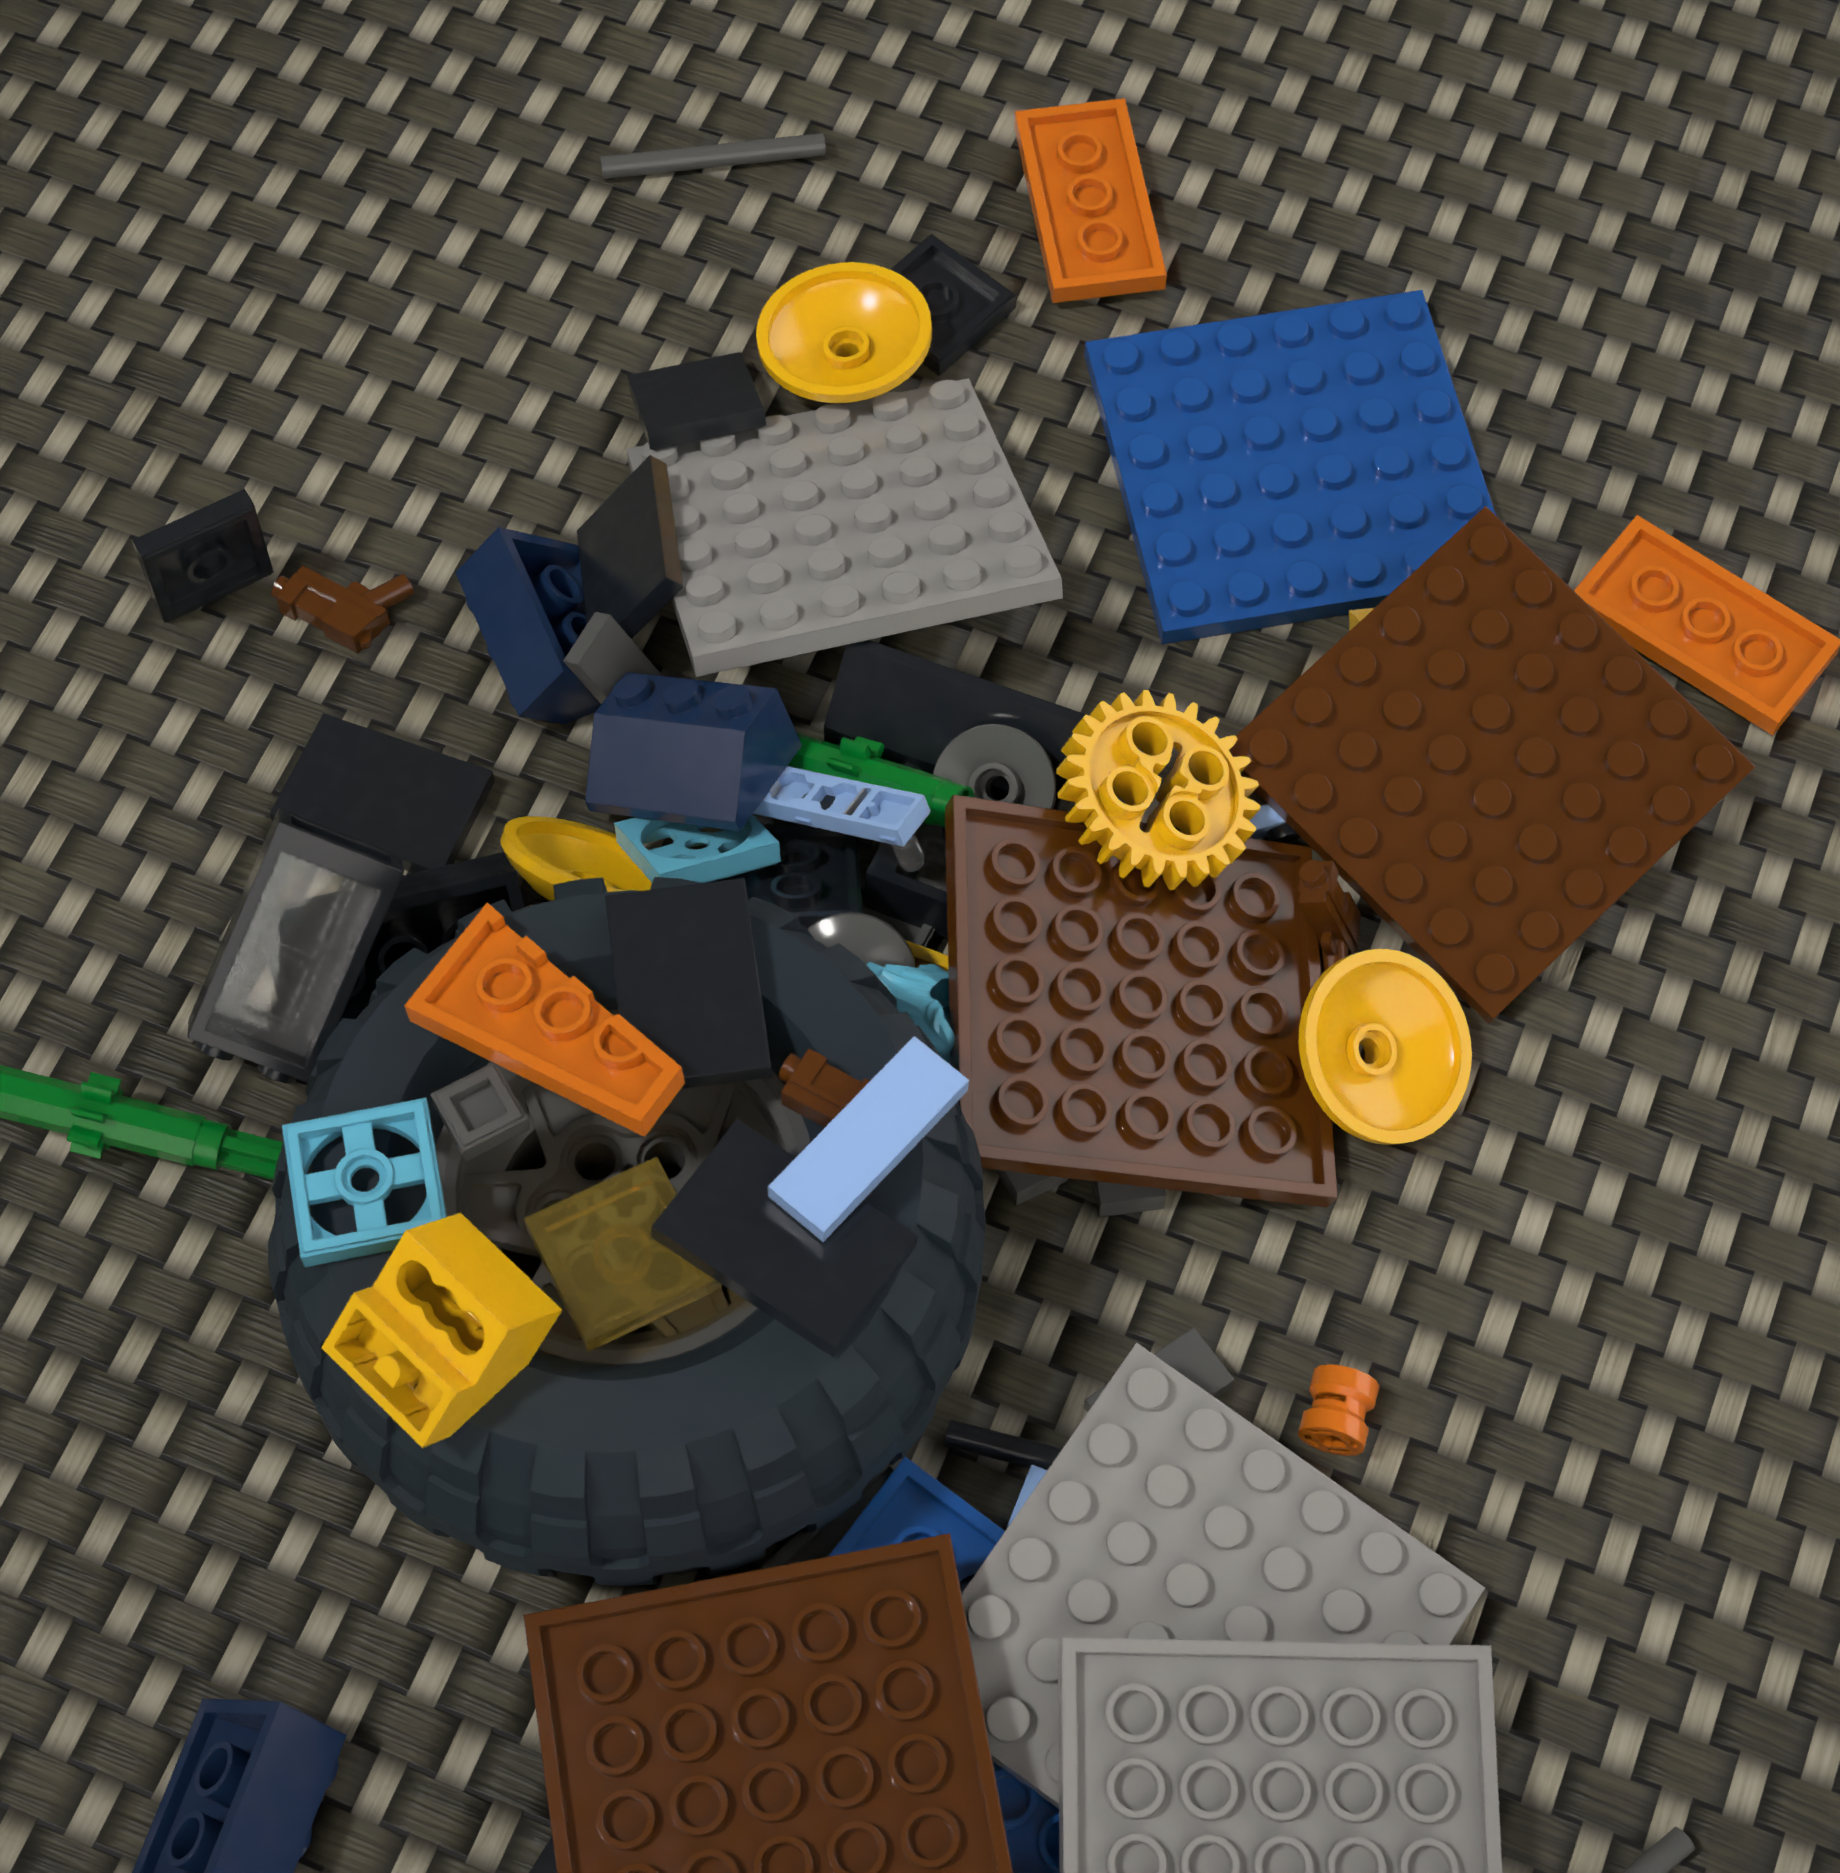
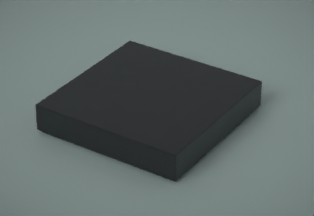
(960, 300)
(696, 401)
(203, 556)

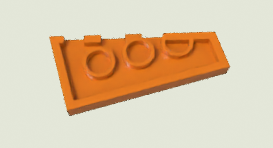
(529, 1017)

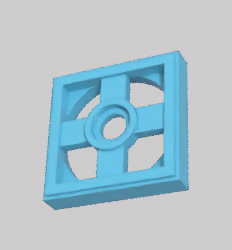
(748, 849)
(373, 1236)

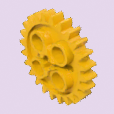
(1209, 812)

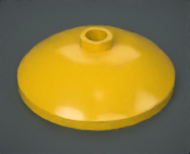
(844, 332)
(563, 850)
(1411, 1042)

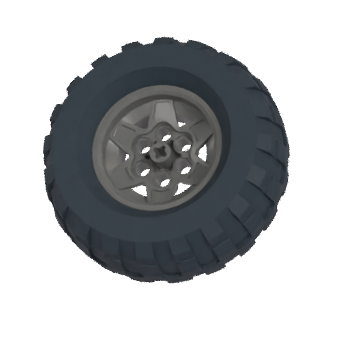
(718, 1420)

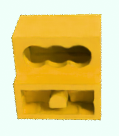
(441, 1328)

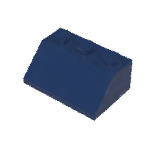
(530, 614)
(687, 750)
(242, 1791)

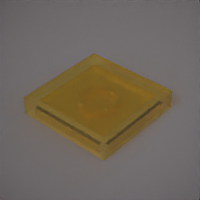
(607, 1261)

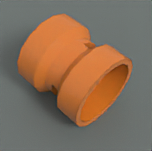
(1338, 1410)

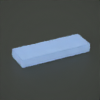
(868, 1138)

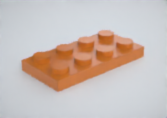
(1089, 200)
(1707, 624)

